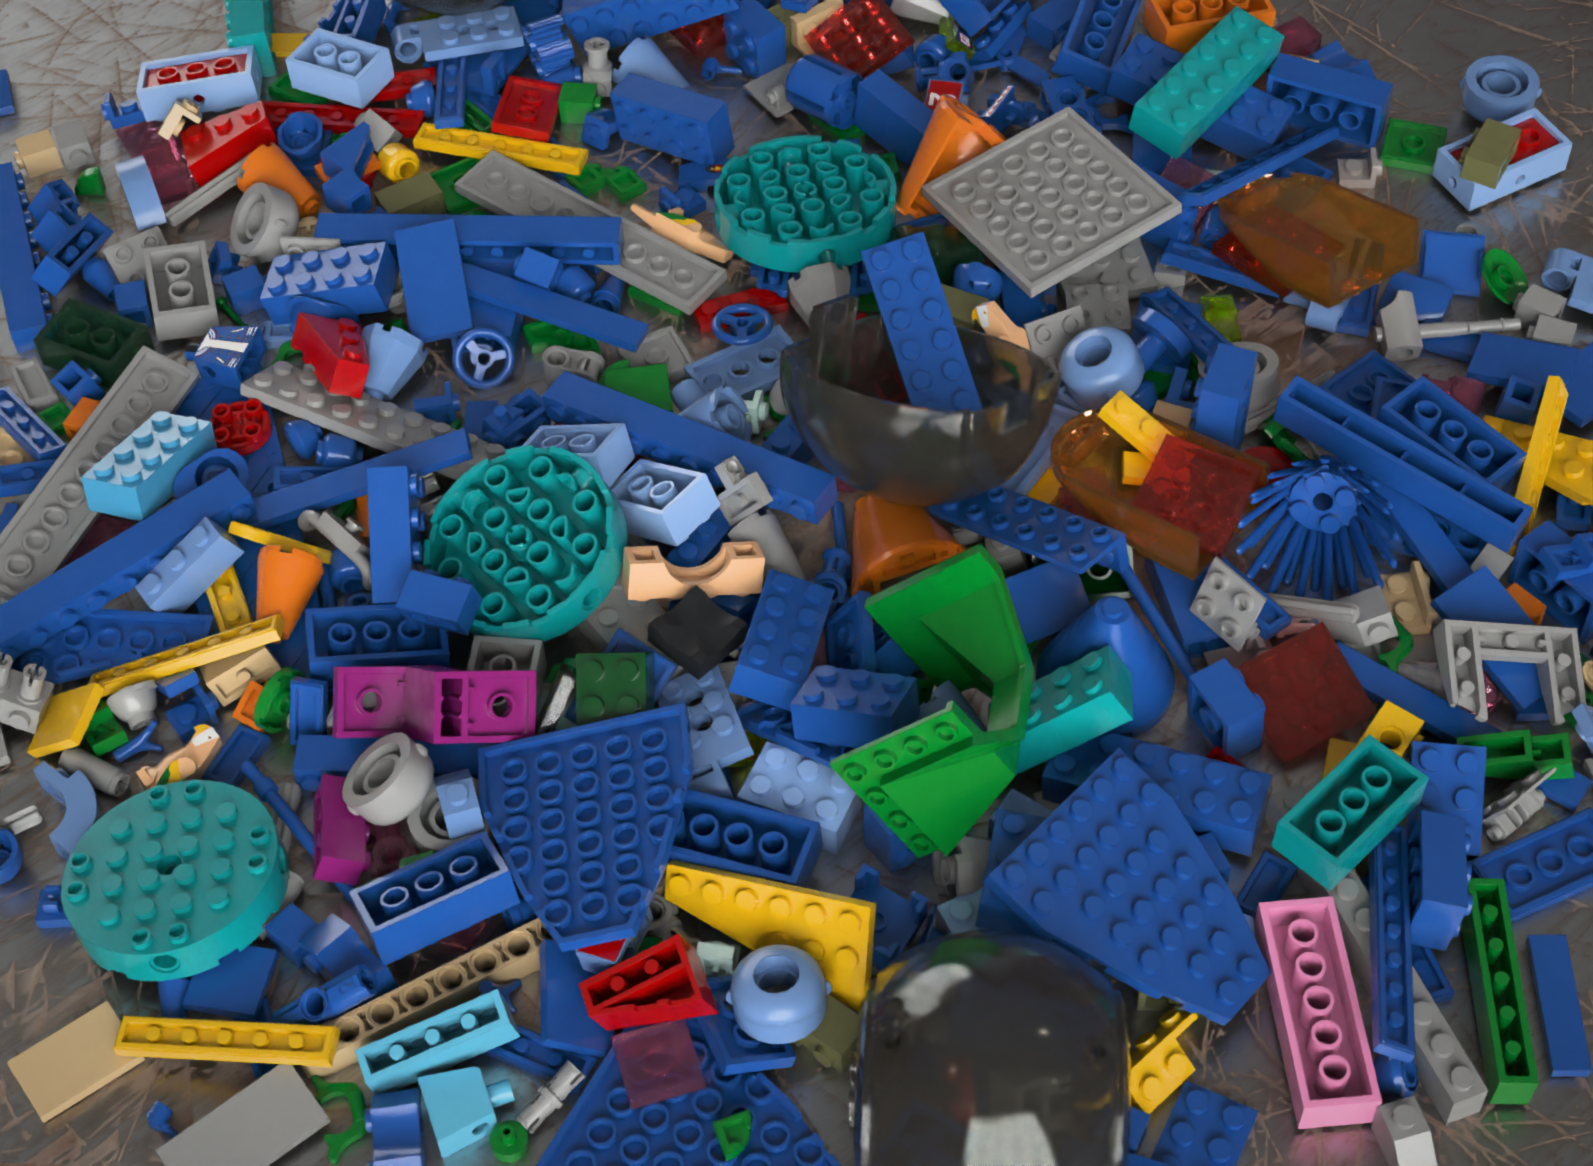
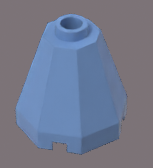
(392, 360)

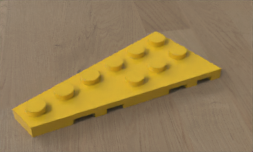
(1570, 464)
(768, 912)

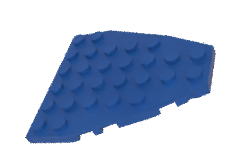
(590, 818)
(1135, 892)
(680, 1129)

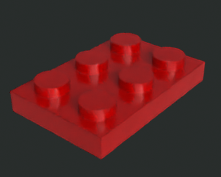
(527, 109)

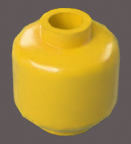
(398, 162)

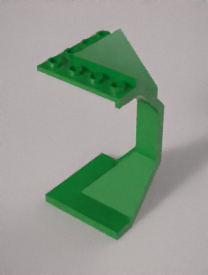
(943, 769)

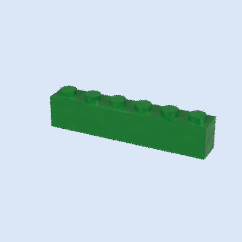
(1498, 995)

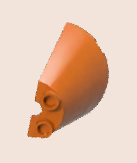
(950, 140)
(894, 542)

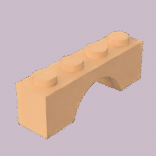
(733, 571)

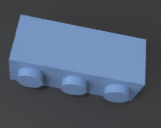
(189, 568)

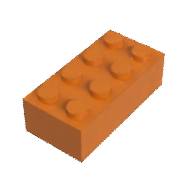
(1186, 22)

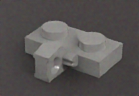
(742, 493)

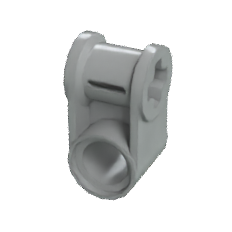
(560, 359)

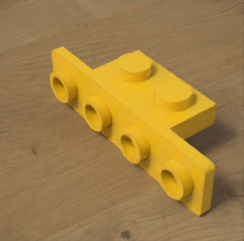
(1159, 1061)

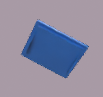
(1452, 260)

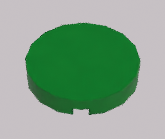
(274, 700)

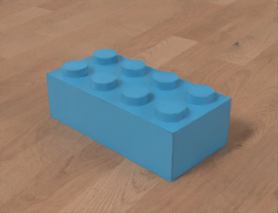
(143, 467)

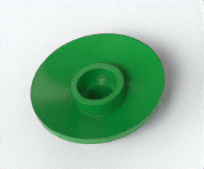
(1503, 275)

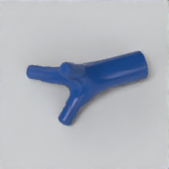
(138, 744)
(487, 986)

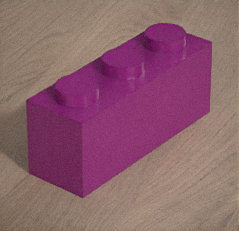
(338, 835)

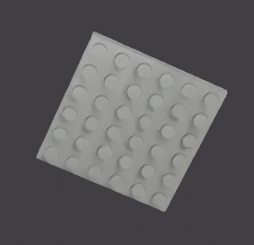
(1051, 201)

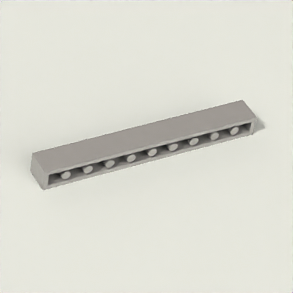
(1439, 1057)

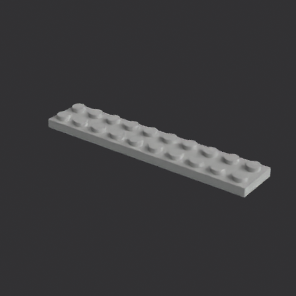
(647, 258)
(363, 419)
(57, 510)

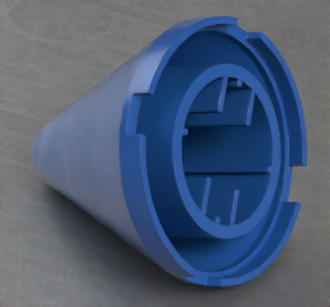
(1117, 625)

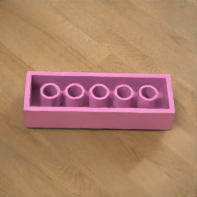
(1317, 1013)

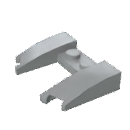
(1555, 650)

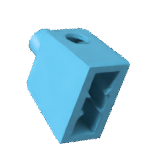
(462, 1106)

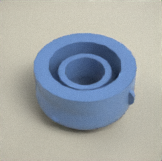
(1499, 88)
(1099, 384)
(782, 1015)

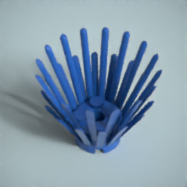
(1321, 510)

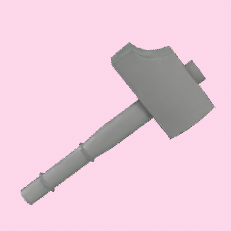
(1402, 335)

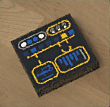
(556, 700)

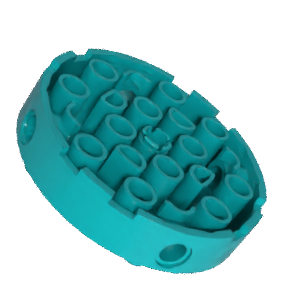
(804, 203)
(533, 538)
(175, 880)

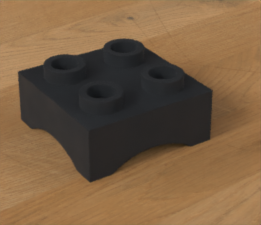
(697, 633)

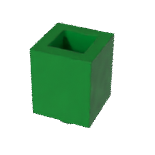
(577, 100)

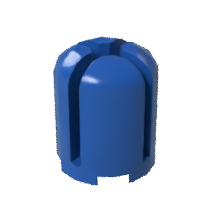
(823, 90)

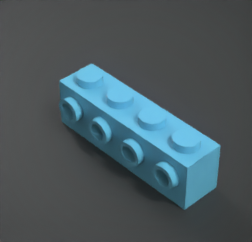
(437, 1043)

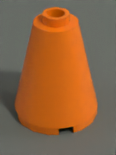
(276, 169)
(286, 584)

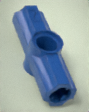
(338, 994)

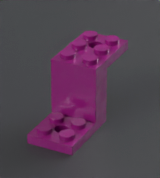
(434, 703)

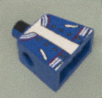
(228, 354)

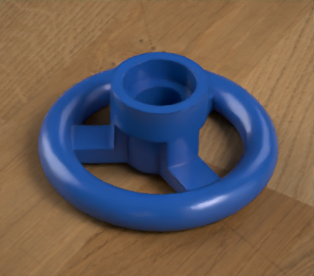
(742, 327)
(476, 349)

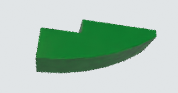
(1519, 754)

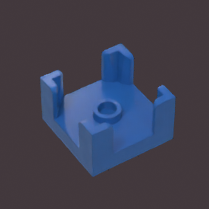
(895, 918)

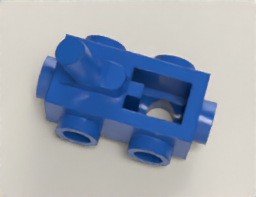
(516, 420)

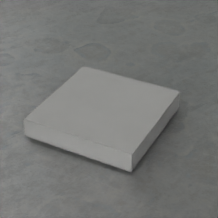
(660, 348)

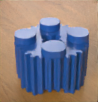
(548, 45)

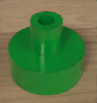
(509, 1141)

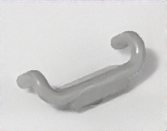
(343, 536)

